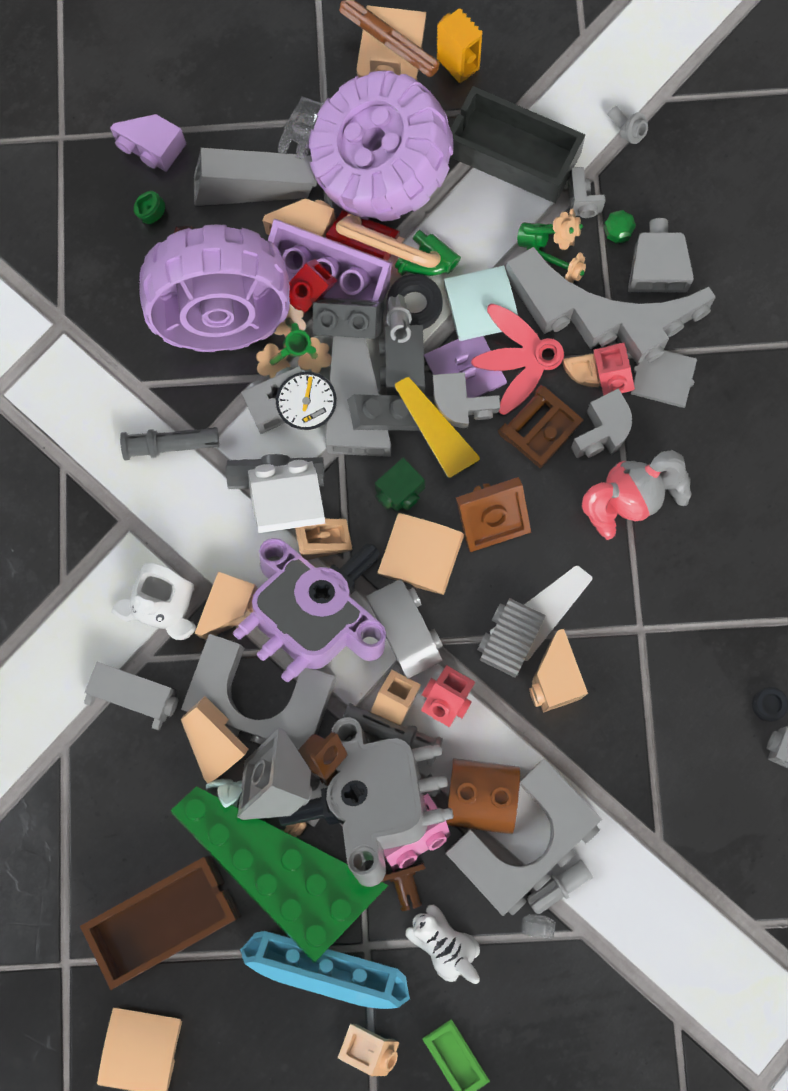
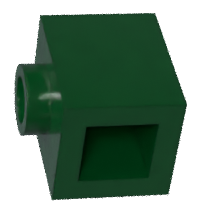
(399, 487)

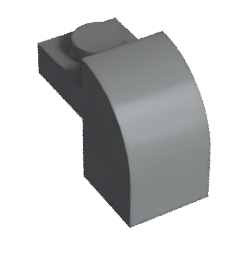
(453, 404)
(612, 425)

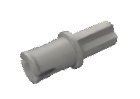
(399, 319)
(559, 887)

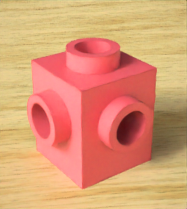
(447, 696)

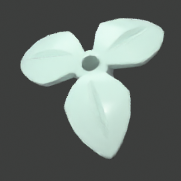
(227, 791)

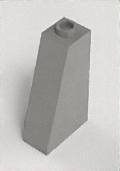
(250, 176)
(352, 375)

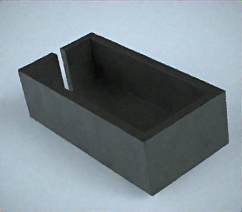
(515, 144)

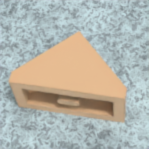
(324, 539)

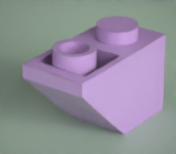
(150, 138)

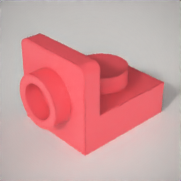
(614, 368)

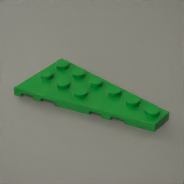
(292, 881)

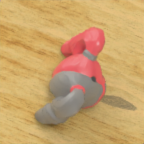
(636, 491)

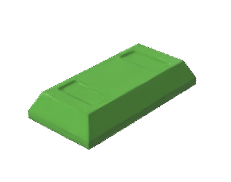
(455, 1058)

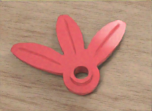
(513, 358)

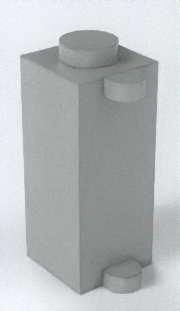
(131, 692)

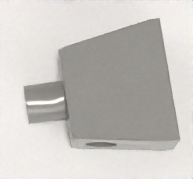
(660, 261)

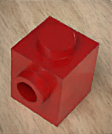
(309, 285)

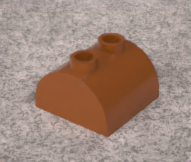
(484, 796)

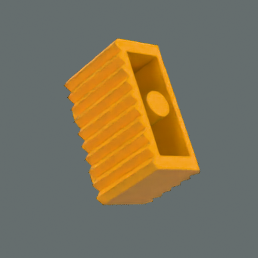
(459, 45)

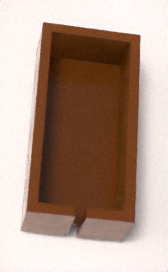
(160, 922)

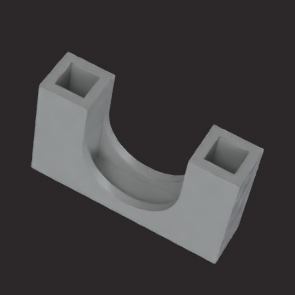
(215, 678)
(569, 822)

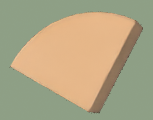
(582, 370)

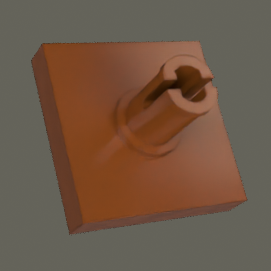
(493, 514)

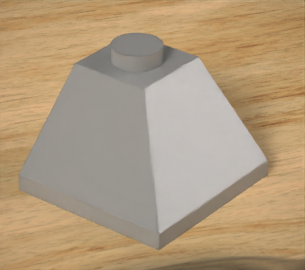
(274, 780)

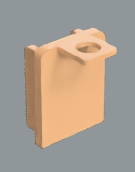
(377, 56)

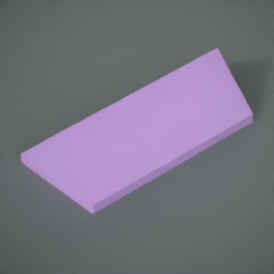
(357, 272)

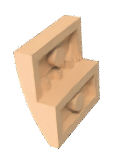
(421, 553)
(139, 1051)

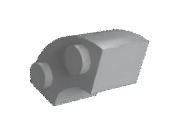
(405, 629)

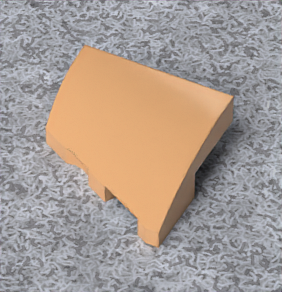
(211, 740)

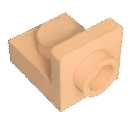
(368, 1051)

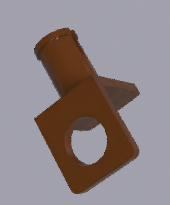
(323, 755)
(405, 884)

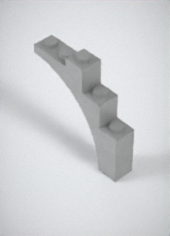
(599, 320)

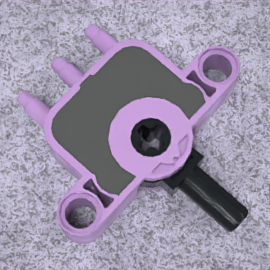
(308, 627)

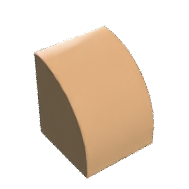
(395, 697)

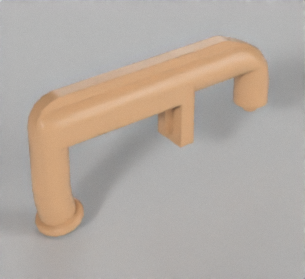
(351, 227)

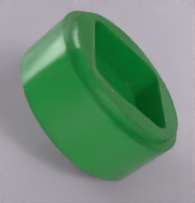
(149, 207)

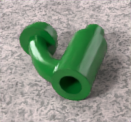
(428, 244)

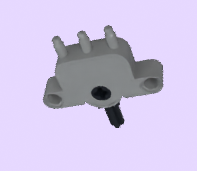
(389, 794)

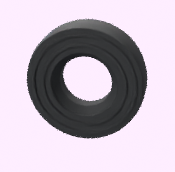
(425, 286)

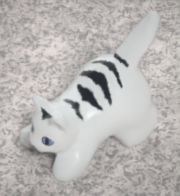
(449, 950)

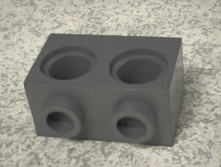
(348, 318)

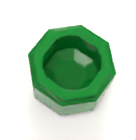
(619, 226)

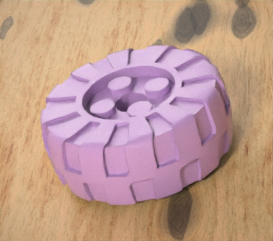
(381, 146)
(214, 288)

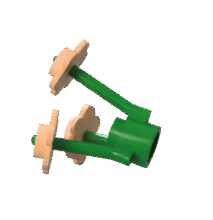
(564, 231)
(296, 344)

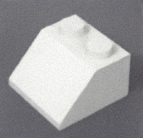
(285, 496)

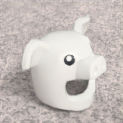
(160, 601)

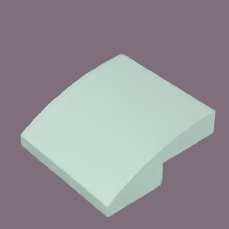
(470, 297)

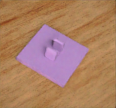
(457, 358)

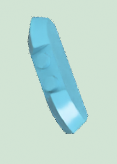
(331, 975)

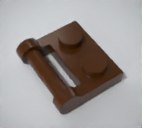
(548, 433)

